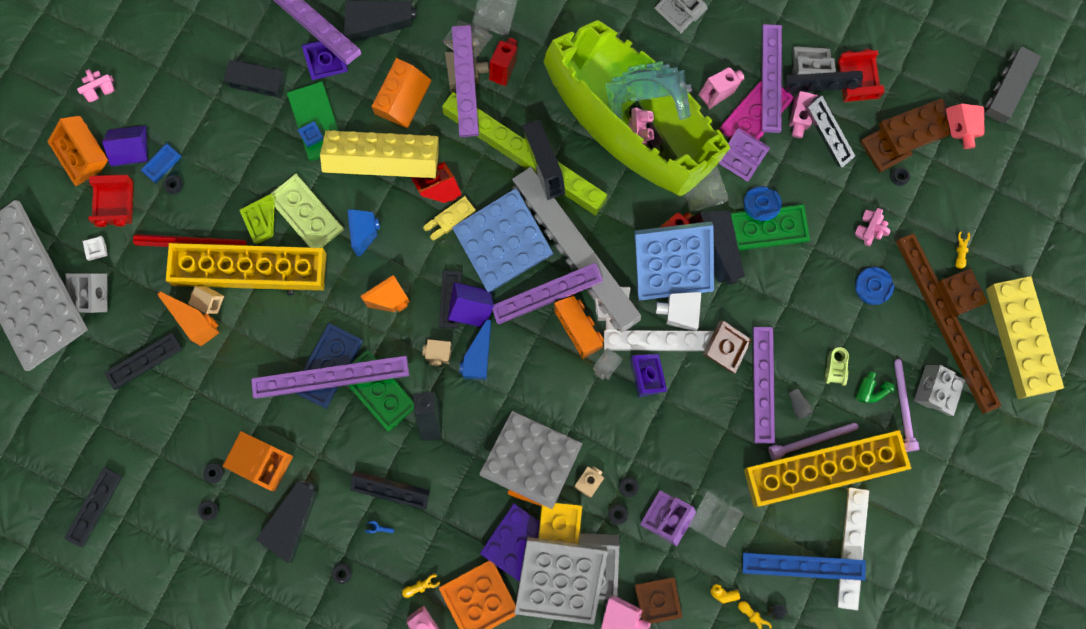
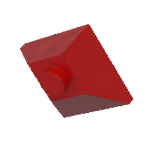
(441, 188)

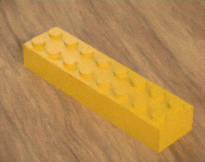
(246, 266)
(827, 468)

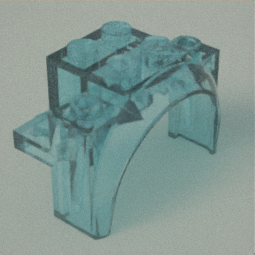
(648, 83)

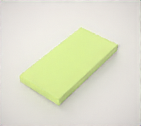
(306, 213)

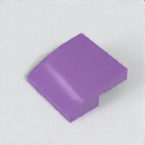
(744, 154)

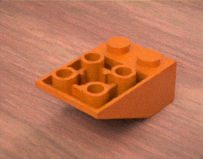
(257, 461)

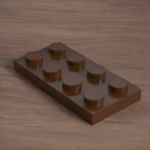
(916, 127)

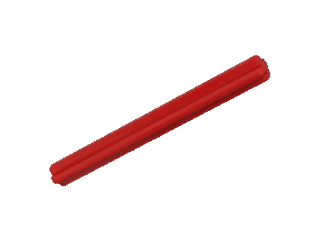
(163, 241)

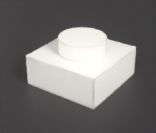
(95, 248)

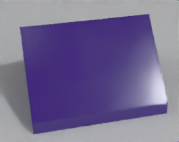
(322, 61)
(126, 145)
(470, 305)
(647, 375)

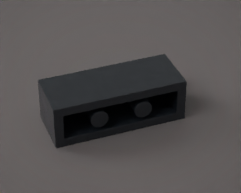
(255, 78)

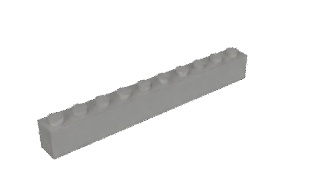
(576, 250)

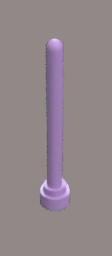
(910, 442)
(777, 452)

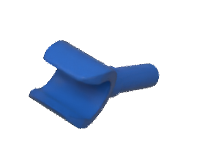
(376, 527)

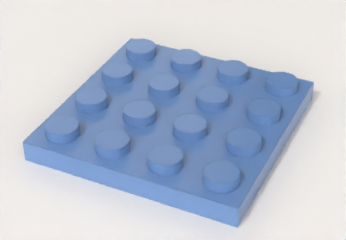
(503, 240)
(674, 260)

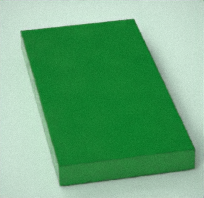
(309, 106)
(786, 228)
(383, 397)

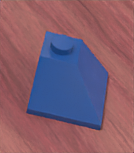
(362, 229)

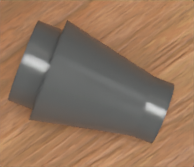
(800, 405)

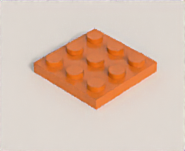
(479, 598)

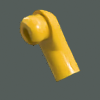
(724, 596)

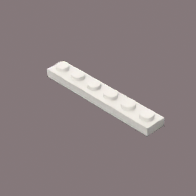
(657, 340)
(853, 544)

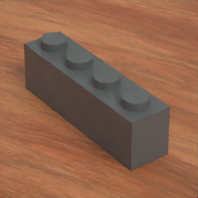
(1012, 84)

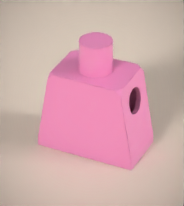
(720, 86)
(799, 110)
(623, 615)
(421, 620)

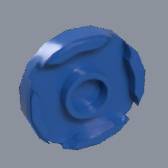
(762, 203)
(874, 286)

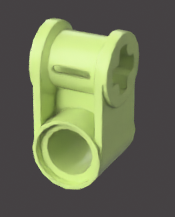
(837, 371)

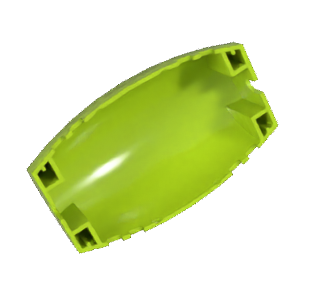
(580, 74)

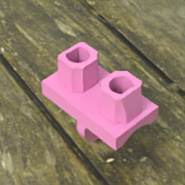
(89, 89)
(638, 124)
(875, 220)

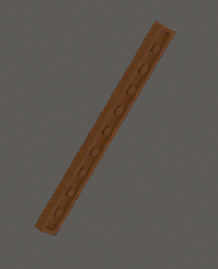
(948, 324)

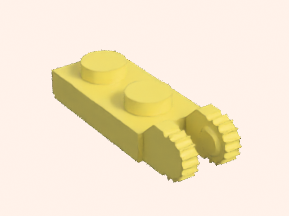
(450, 217)

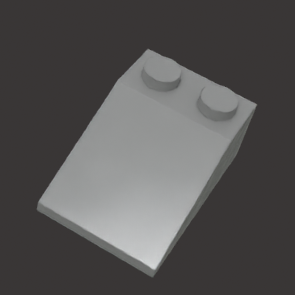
(610, 577)

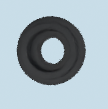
(904, 173)
(169, 181)
(219, 473)
(635, 487)
(202, 510)
(622, 519)
(335, 573)
(777, 612)

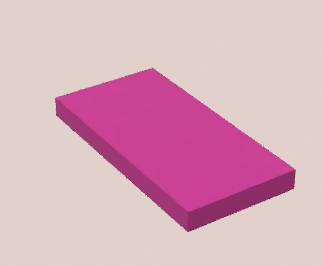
(748, 114)

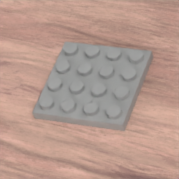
(531, 459)
(560, 580)

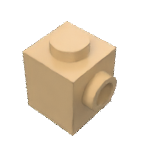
(206, 300)
(437, 352)
(589, 481)

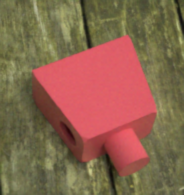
(966, 123)

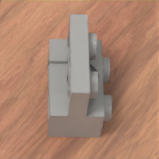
(678, 19)
(812, 61)
(88, 291)
(939, 389)

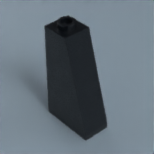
(375, 18)
(544, 159)
(727, 258)
(427, 415)
(288, 523)

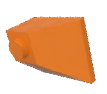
(386, 296)

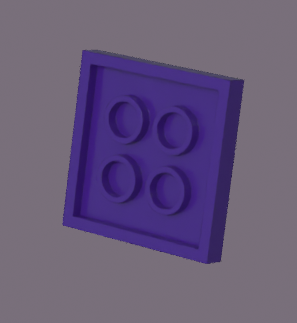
(509, 540)

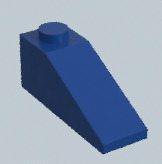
(476, 358)

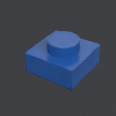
(311, 134)

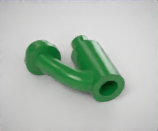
(867, 386)

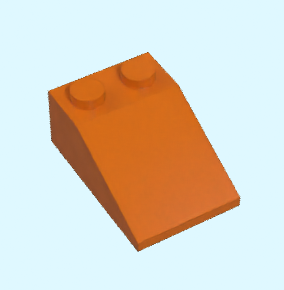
(197, 326)

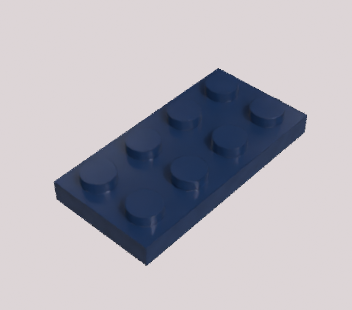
(333, 349)

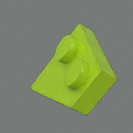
(260, 218)

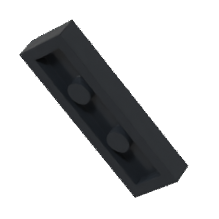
(448, 279)

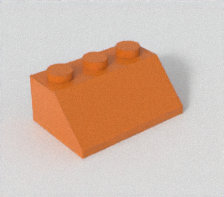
(401, 93)
(77, 149)
(578, 326)

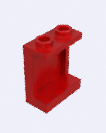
(865, 62)
(111, 200)

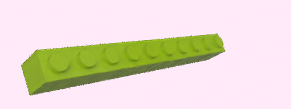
(516, 149)

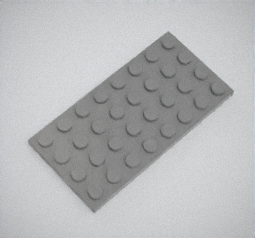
(33, 299)

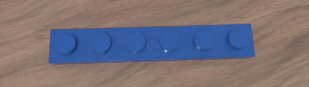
(804, 566)

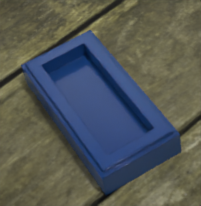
(161, 163)

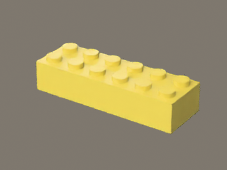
(380, 154)
(1024, 337)

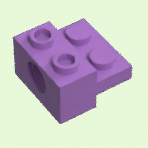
(668, 518)

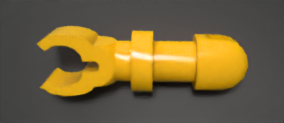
(962, 250)
(420, 586)
(754, 616)

